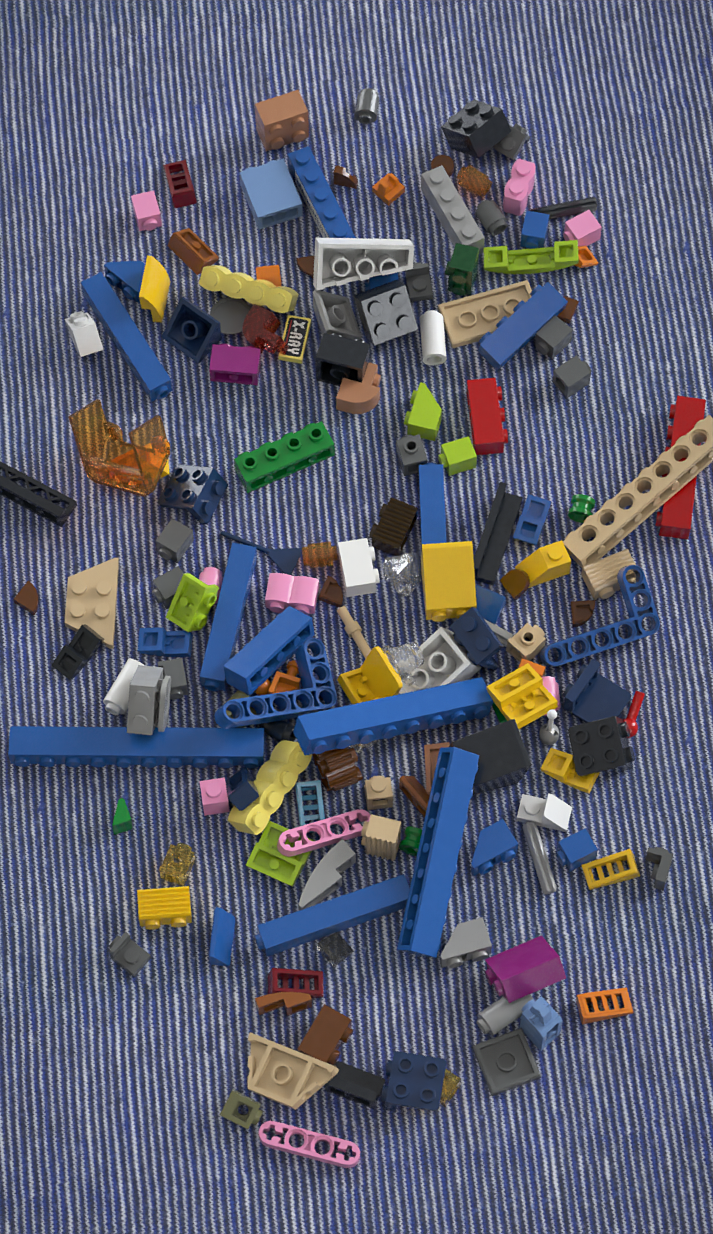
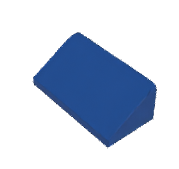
(489, 604)
(221, 937)

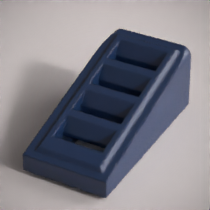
(241, 789)

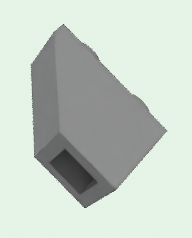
(467, 942)

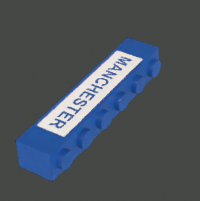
(318, 195)

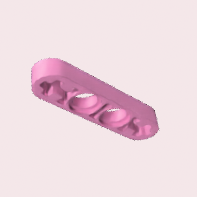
(323, 829)
(310, 1140)

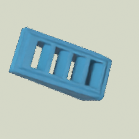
(307, 786)

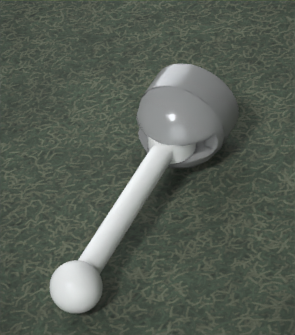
(547, 730)

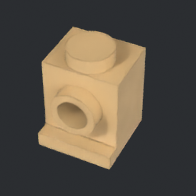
(526, 649)
(377, 789)

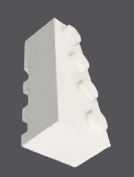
(355, 259)

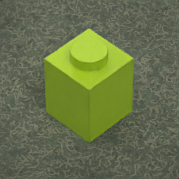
(458, 456)

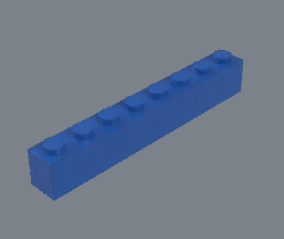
(392, 716)
(438, 852)

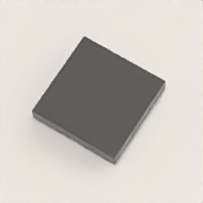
(506, 1062)

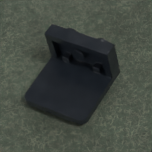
(601, 746)

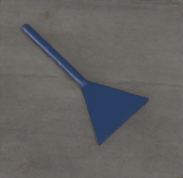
(284, 558)

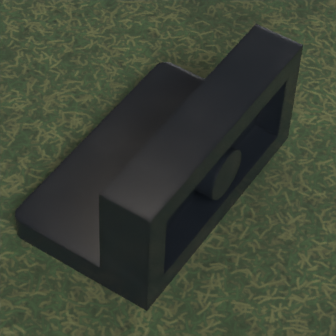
(356, 1085)

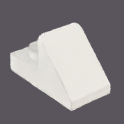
(545, 812)

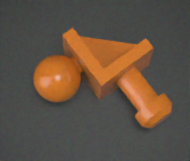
(281, 682)

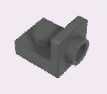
(419, 282)
(662, 865)
(128, 954)

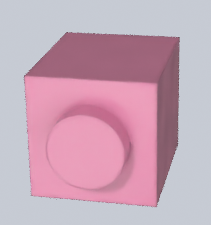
(146, 211)
(583, 228)
(214, 796)

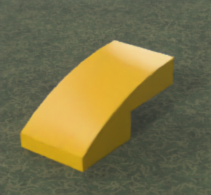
(562, 768)

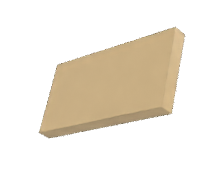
(473, 316)

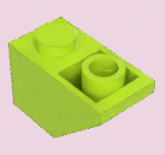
(425, 414)

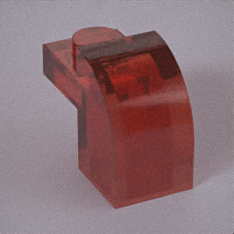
(260, 329)

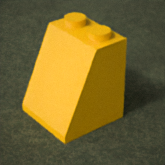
(448, 579)

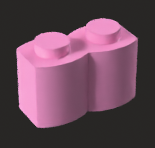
(519, 187)
(292, 591)

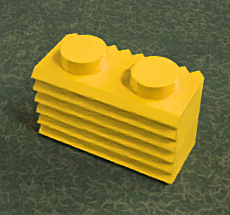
(164, 907)

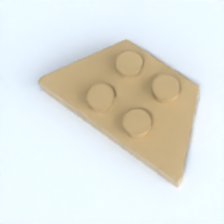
(93, 600)
(285, 1073)

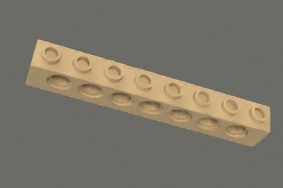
(642, 504)

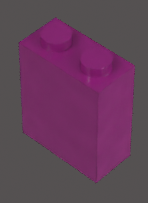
(524, 969)

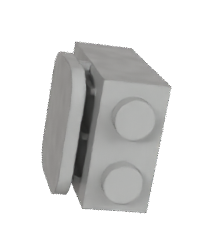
(148, 700)

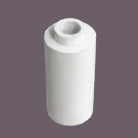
(432, 338)
(118, 695)

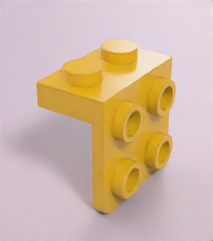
(372, 680)

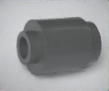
(367, 106)
(491, 217)

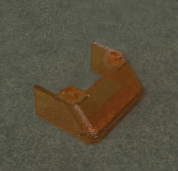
(116, 463)

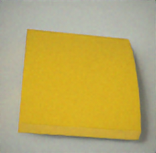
(154, 289)
(522, 696)

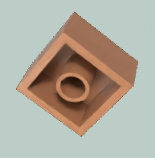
(282, 120)

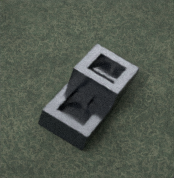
(78, 652)

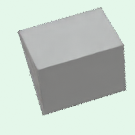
(335, 315)

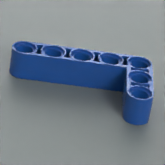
(610, 631)
(287, 700)

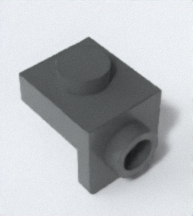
(512, 142)

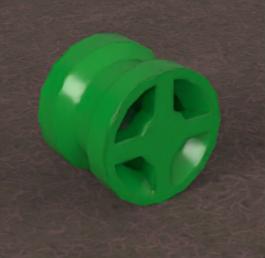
(581, 507)
(411, 841)

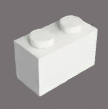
(357, 567)

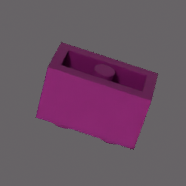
(235, 364)

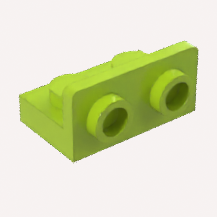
(192, 603)

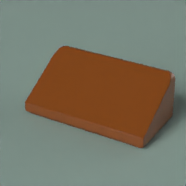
(192, 250)
(415, 793)

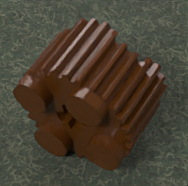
(338, 768)

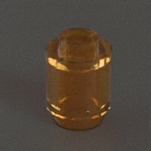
(474, 181)
(319, 554)

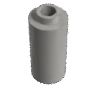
(501, 1014)

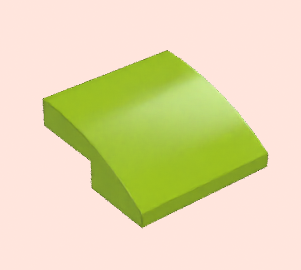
(269, 861)

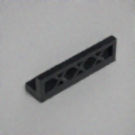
(28, 499)
(496, 535)

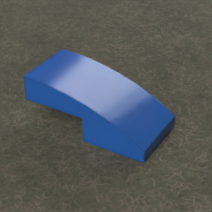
(532, 519)
(165, 643)

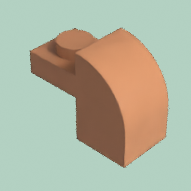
(357, 396)

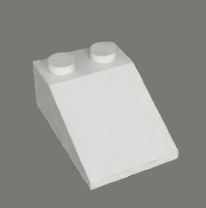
(443, 663)

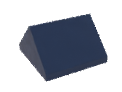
(192, 330)

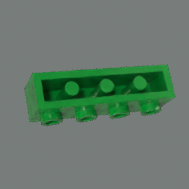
(284, 456)

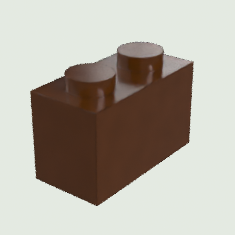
(327, 1035)

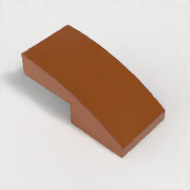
(291, 1001)

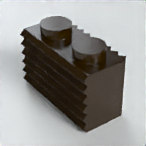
(394, 526)

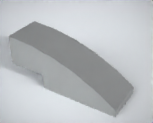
(326, 875)

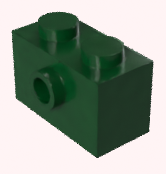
(462, 269)

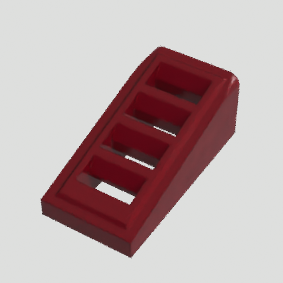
(182, 182)
(295, 975)

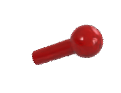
(633, 713)

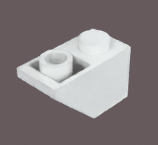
(84, 333)

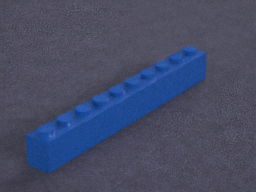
(116, 747)

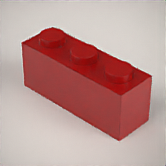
(486, 416)

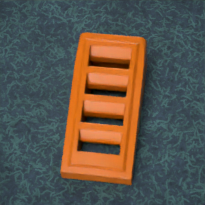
(593, 997)

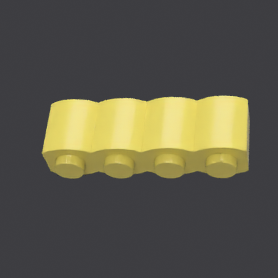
(241, 285)
(272, 782)

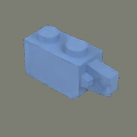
(540, 1022)

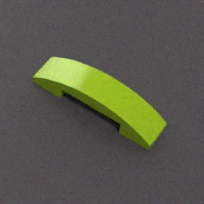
(533, 260)

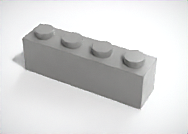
(451, 209)

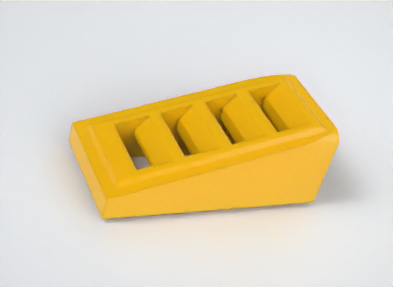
(608, 861)

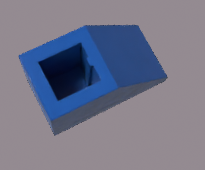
(126, 276)
(493, 846)

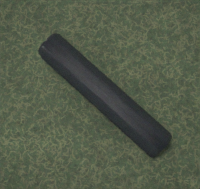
(568, 208)

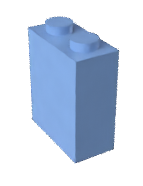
(271, 193)

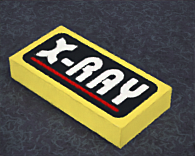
(296, 337)

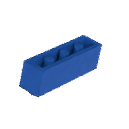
(522, 325)
(268, 650)

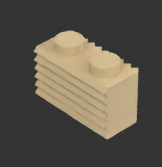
(602, 574)
(381, 837)

